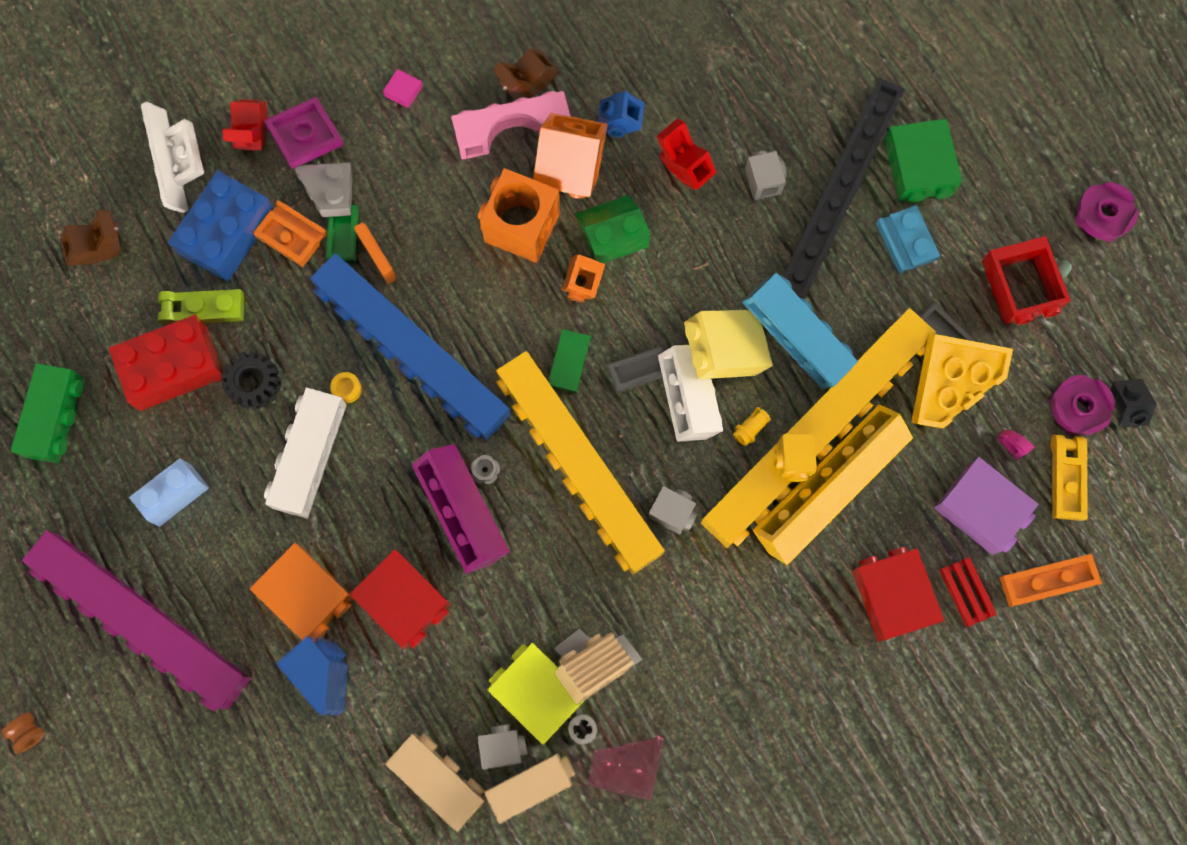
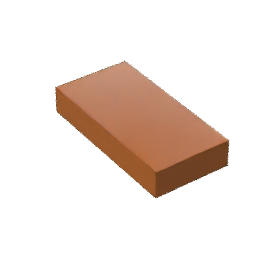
(375, 253)

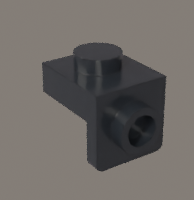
(1134, 401)

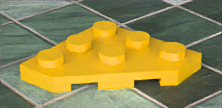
(956, 377)

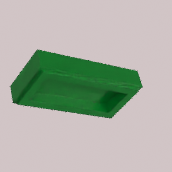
(342, 236)
(569, 361)

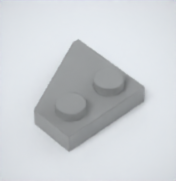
(328, 187)

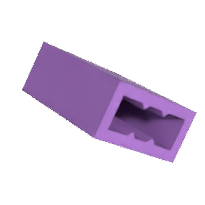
(987, 507)

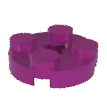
(1104, 227)
(1075, 421)

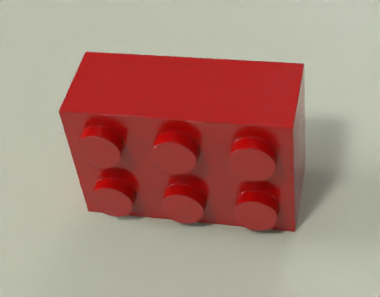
(166, 363)

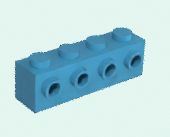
(800, 331)

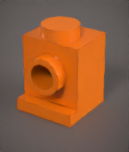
(590, 271)

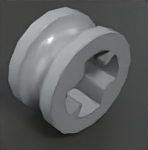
(588, 737)

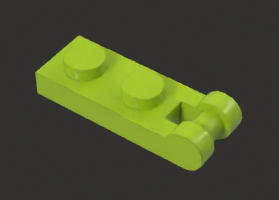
(207, 305)

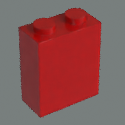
(897, 593)
(401, 600)

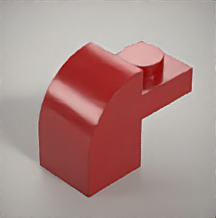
(247, 124)
(683, 158)

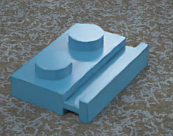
(907, 239)

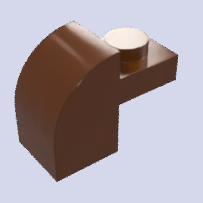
(527, 76)
(91, 242)

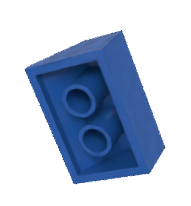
(318, 673)

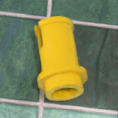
(751, 427)

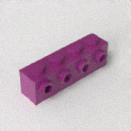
(460, 505)

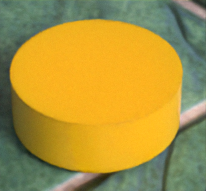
(346, 386)

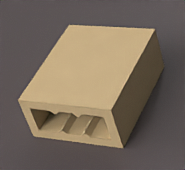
(530, 787)

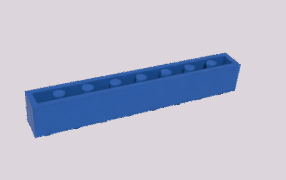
(410, 347)

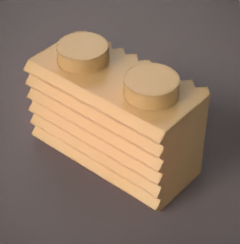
(593, 667)

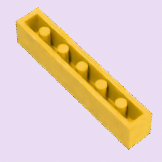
(833, 485)

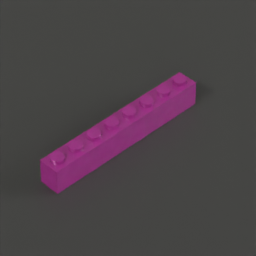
(136, 620)

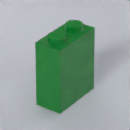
(922, 160)

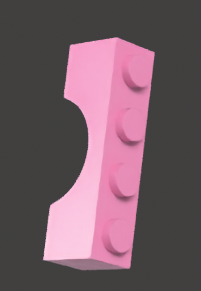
(479, 128)

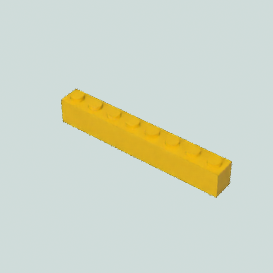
(580, 464)

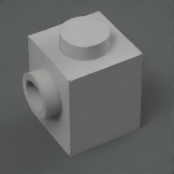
(765, 174)
(673, 510)
(501, 747)

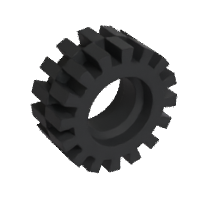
(238, 368)

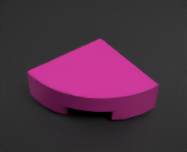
(1015, 443)

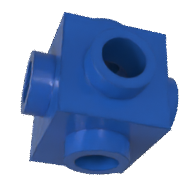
(621, 113)

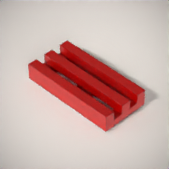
(978, 587)

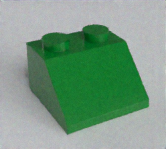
(613, 229)

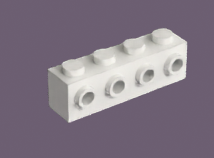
(305, 453)

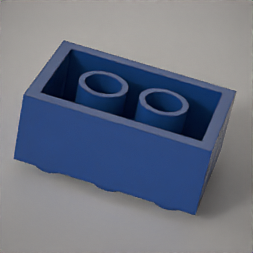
(220, 226)

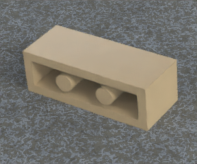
(437, 780)

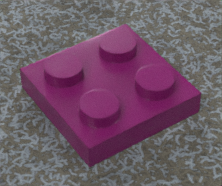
(303, 132)

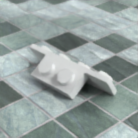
(173, 155)

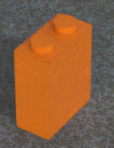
(302, 593)

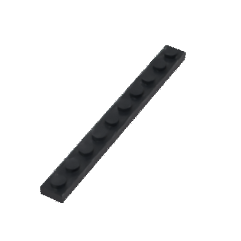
(842, 186)

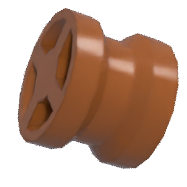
(23, 733)

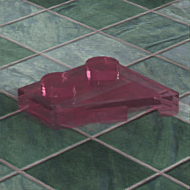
(627, 768)

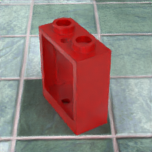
(1048, 271)

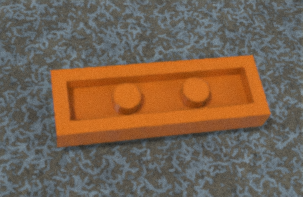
(1050, 580)

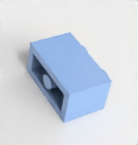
(169, 492)

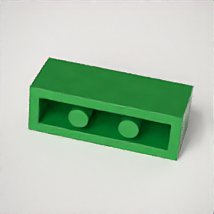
(47, 413)

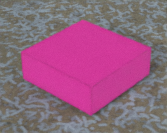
(403, 88)

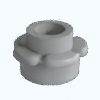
(481, 462)

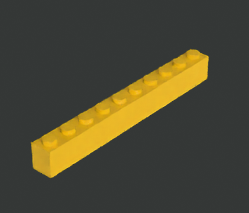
(825, 420)

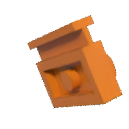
(290, 233)

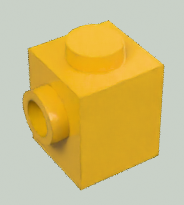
(796, 456)

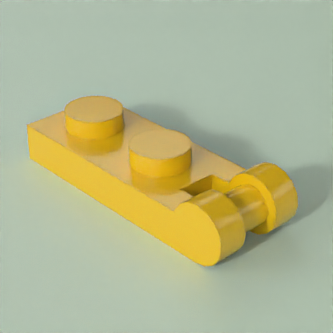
(1069, 478)

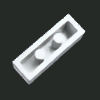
(689, 398)

